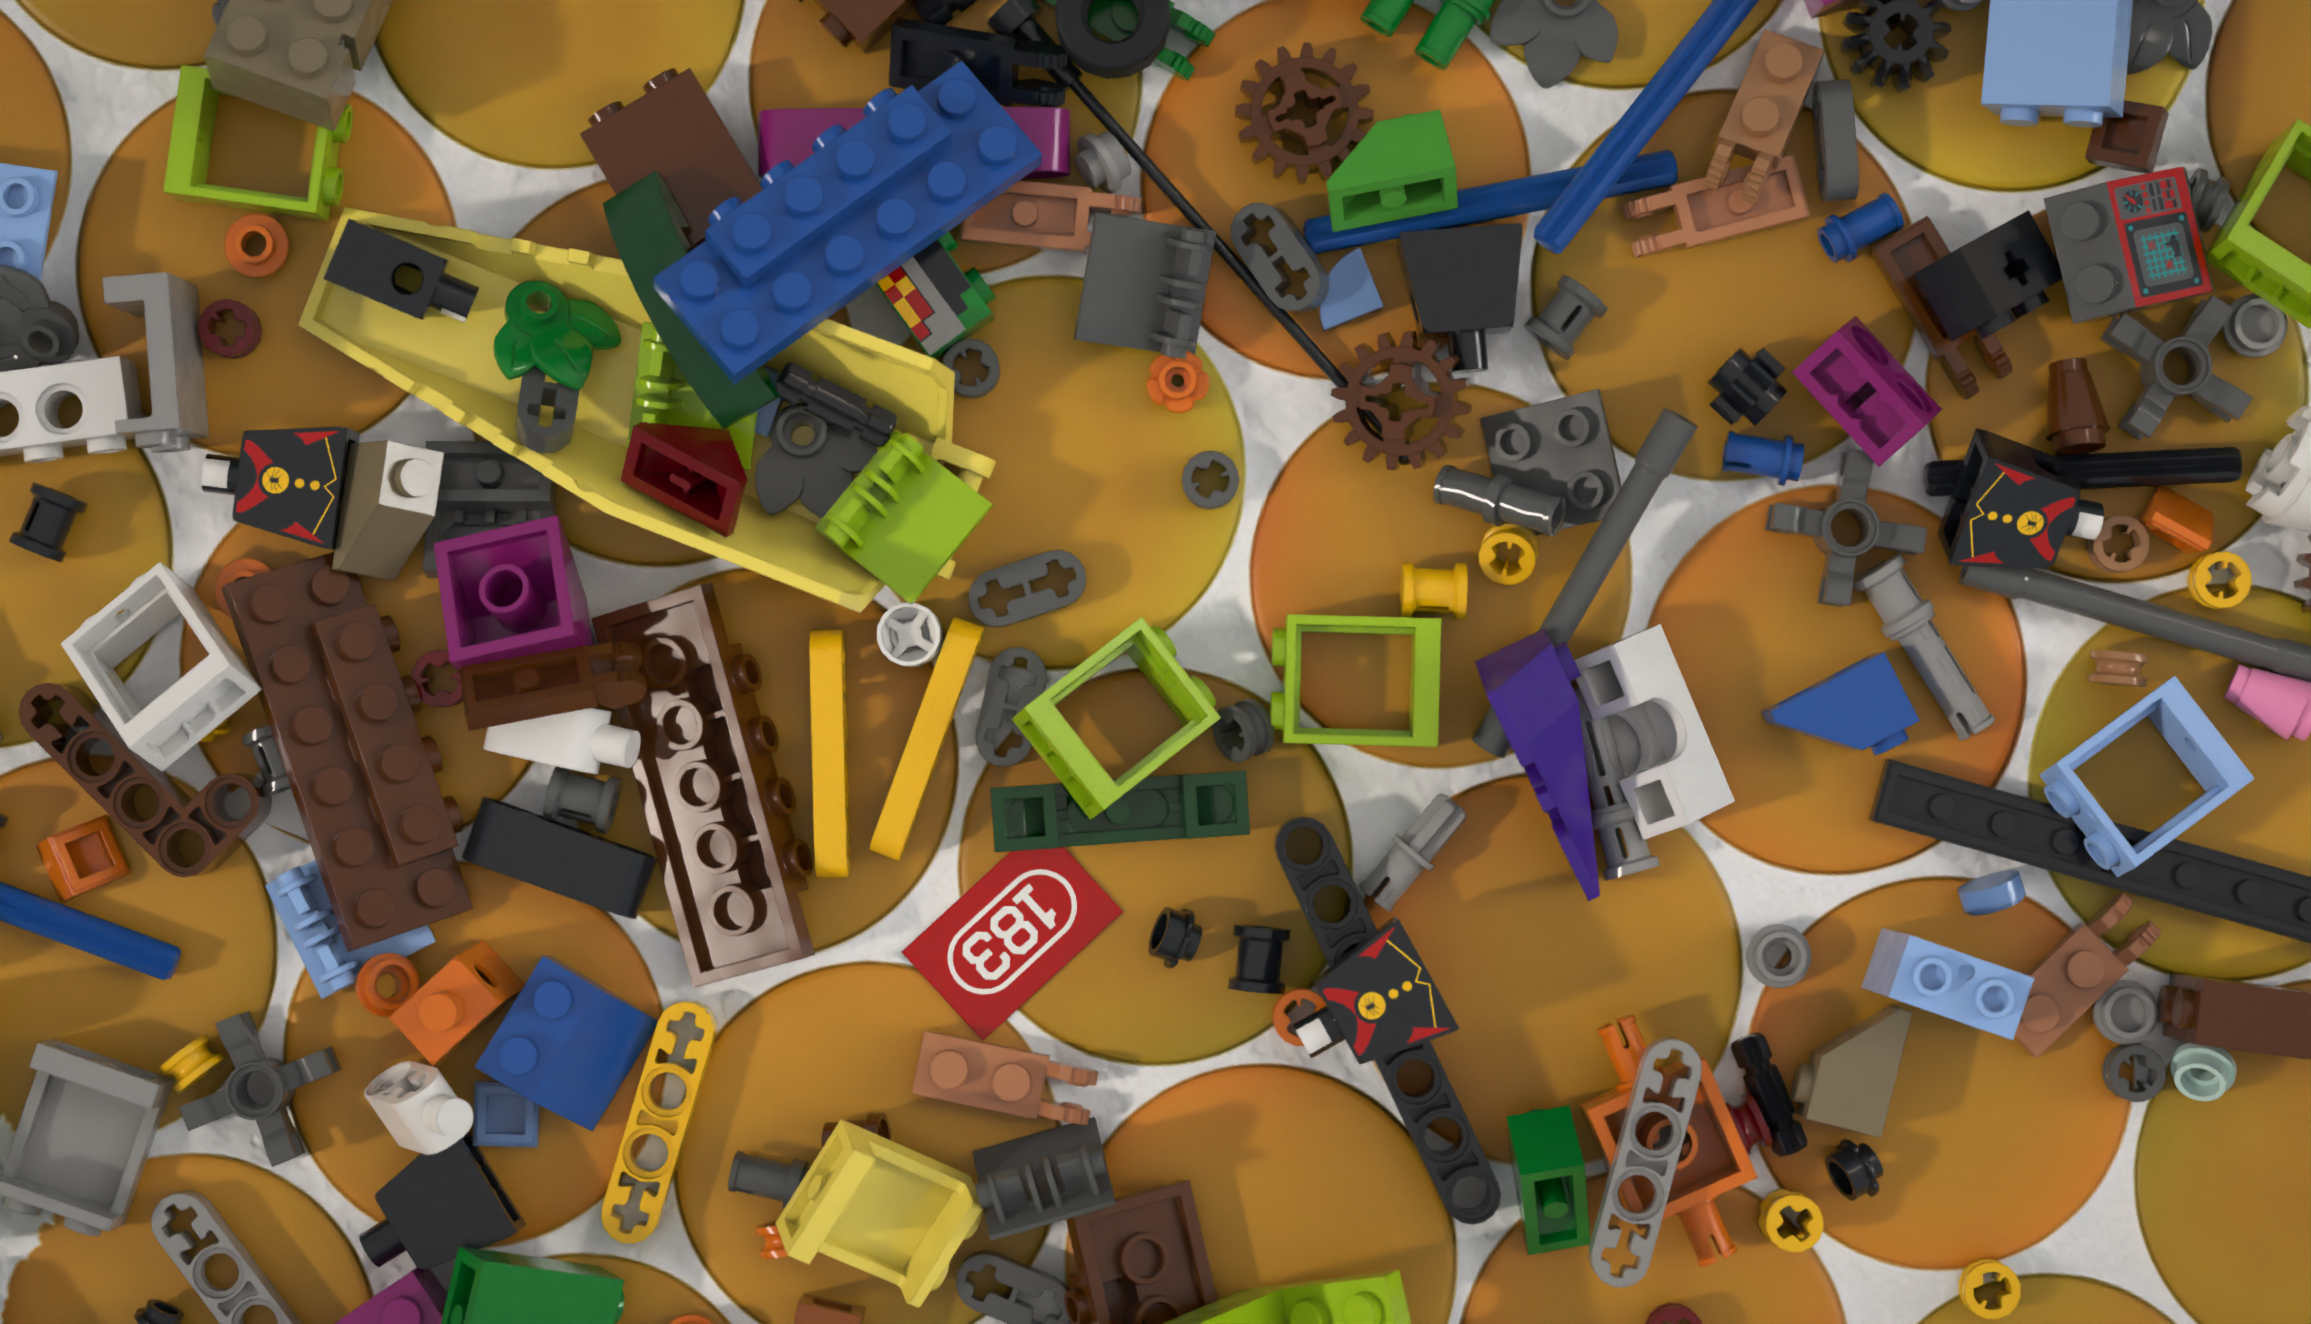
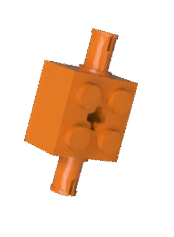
(1710, 1155)

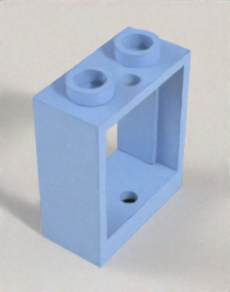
(2194, 742)
(1947, 982)

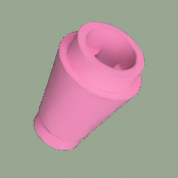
(2273, 700)

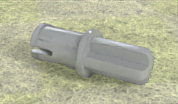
(1414, 851)

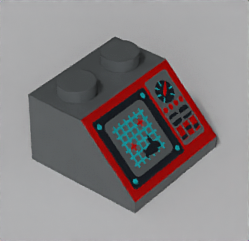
(2129, 245)

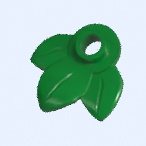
(553, 341)

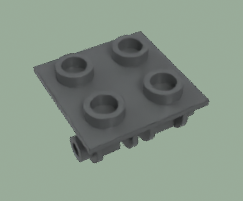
(1144, 285)
(1558, 451)
(1042, 1179)

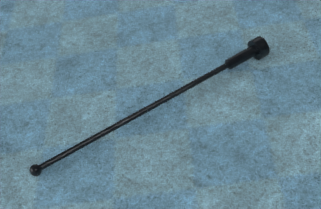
(1018, 20)

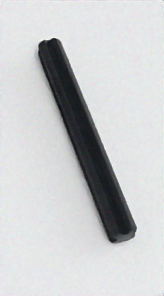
(2121, 469)

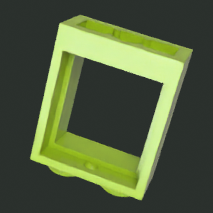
(192, 148)
(2253, 257)
(1423, 679)
(1067, 753)

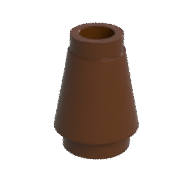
(2074, 409)

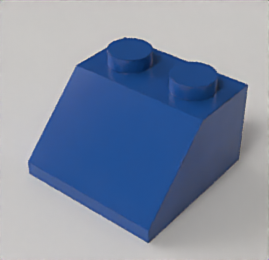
(567, 1043)

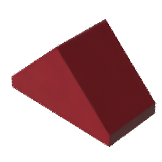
(688, 471)

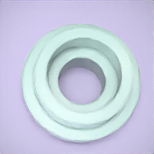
(2202, 1071)

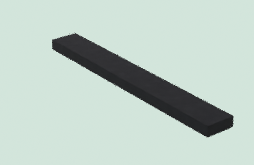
(2043, 838)

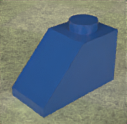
(1850, 708)

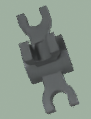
(2201, 384)
(1851, 494)
(273, 1120)

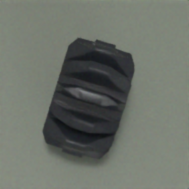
(1918, 46)

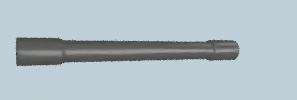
(1652, 465)
(2276, 655)

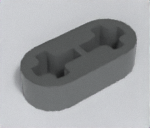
(1835, 140)
(1268, 266)
(532, 395)
(1021, 574)
(995, 704)
(1020, 1278)

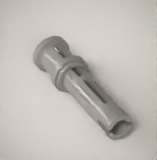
(1909, 621)
(1606, 817)

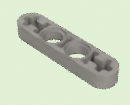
(1634, 1159)
(252, 1283)

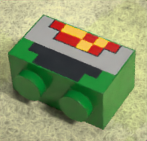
(937, 298)

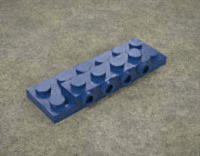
(844, 217)

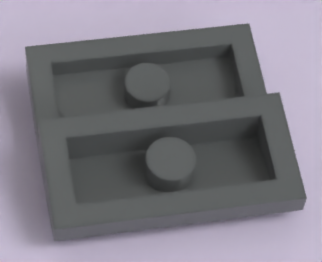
(483, 492)

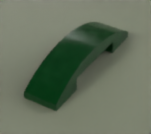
(649, 240)
(1150, 811)

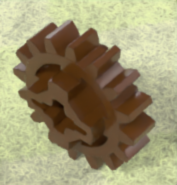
(1294, 87)
(1398, 429)

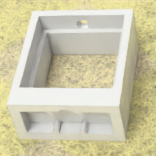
(191, 704)

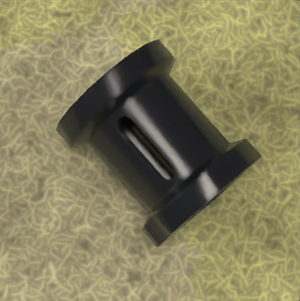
(48, 522)
(1259, 959)

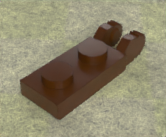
(1899, 261)
(552, 683)

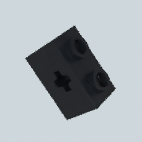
(1991, 278)

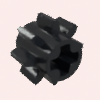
(1747, 386)

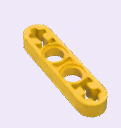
(926, 738)
(829, 753)
(650, 1118)

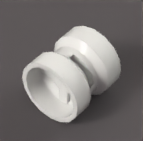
(901, 631)

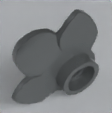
(2168, 27)
(1555, 35)
(26, 312)
(809, 472)

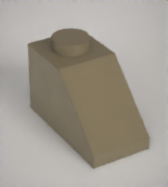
(385, 506)
(1854, 1074)

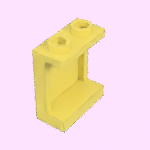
(881, 1211)

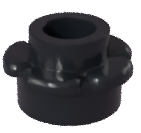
(1175, 936)
(1854, 1169)

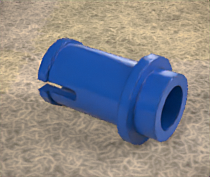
(1859, 228)
(1763, 456)

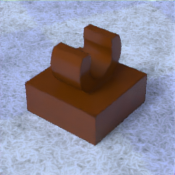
(2129, 141)

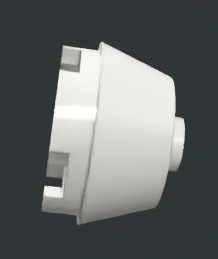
(2283, 477)

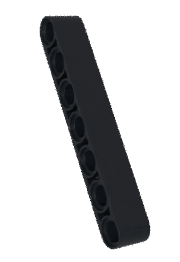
(1418, 1108)

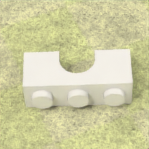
(1677, 765)

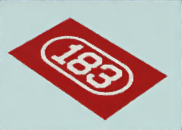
(1011, 934)

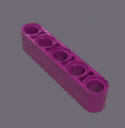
(791, 133)

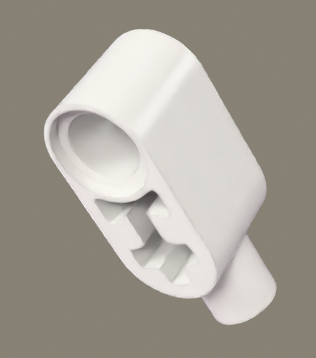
(567, 740)
(419, 1107)

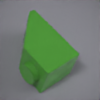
(1395, 174)

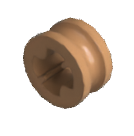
(2132, 556)
(2118, 668)

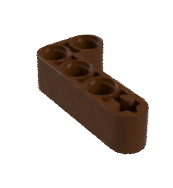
(129, 772)

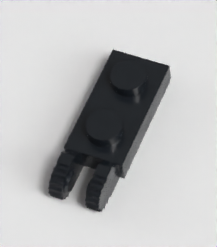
(928, 50)

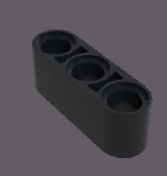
(559, 858)

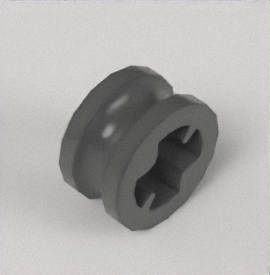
(2208, 197)
(988, 360)
(1202, 462)
(1243, 730)
(2120, 1086)

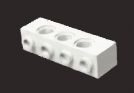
(107, 394)

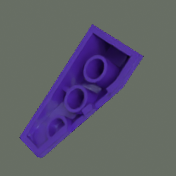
(1542, 721)

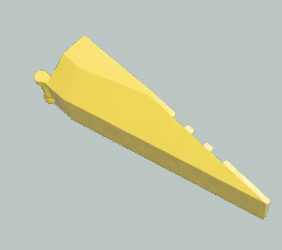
(457, 373)

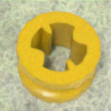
(1506, 572)
(2238, 584)
(191, 1064)
(2006, 1299)

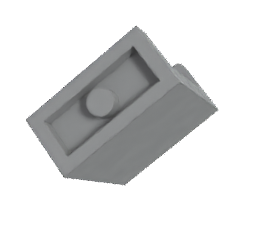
(173, 359)
(83, 1137)

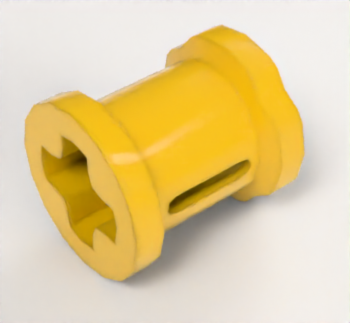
(1433, 590)
(1809, 1220)

